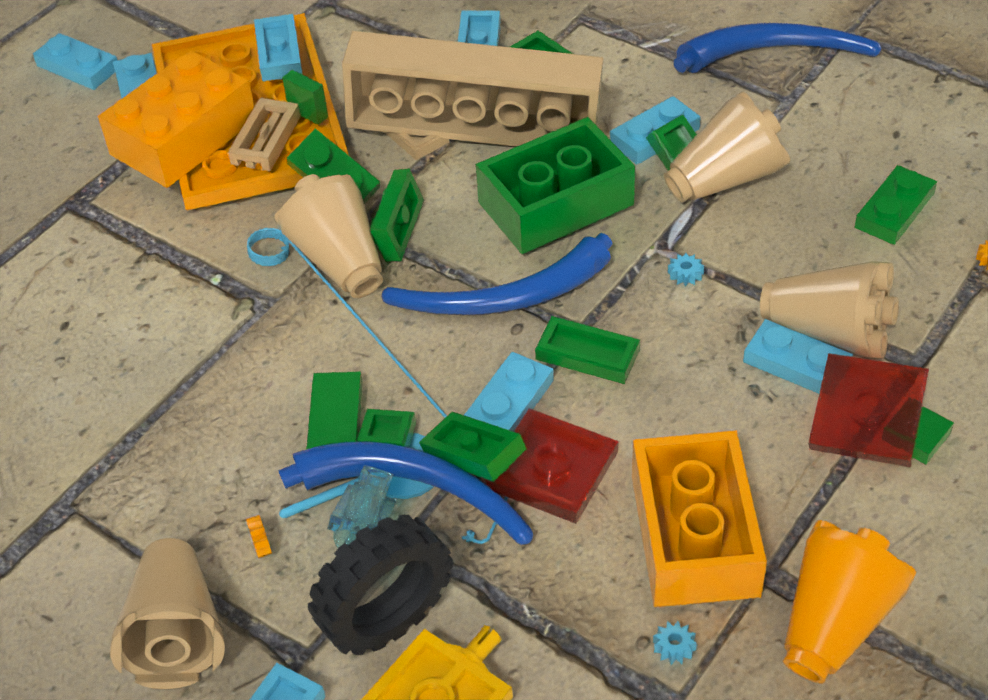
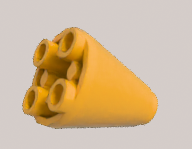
(841, 597)

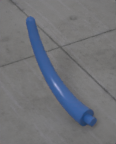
(722, 42)
(559, 278)
(346, 460)

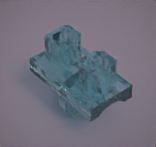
(362, 505)

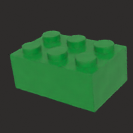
(555, 184)

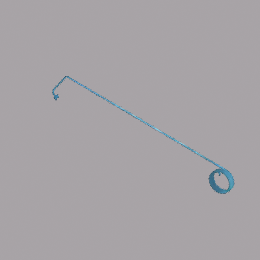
(282, 256)

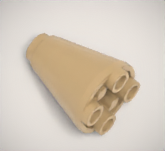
(728, 151)
(333, 231)
(837, 306)

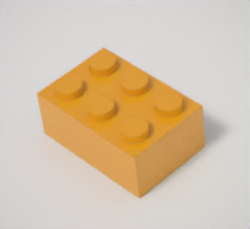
(177, 118)
(697, 519)

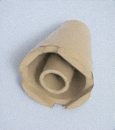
(167, 620)

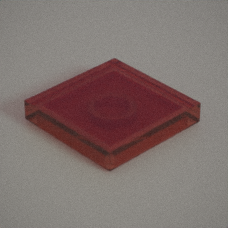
(869, 409)
(558, 466)

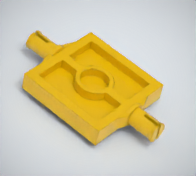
(442, 671)

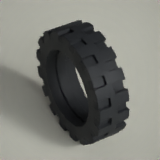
(361, 565)

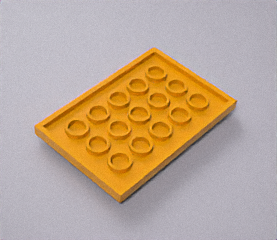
(236, 50)

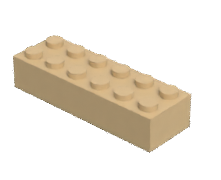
(465, 89)

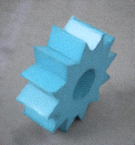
(685, 269)
(674, 633)

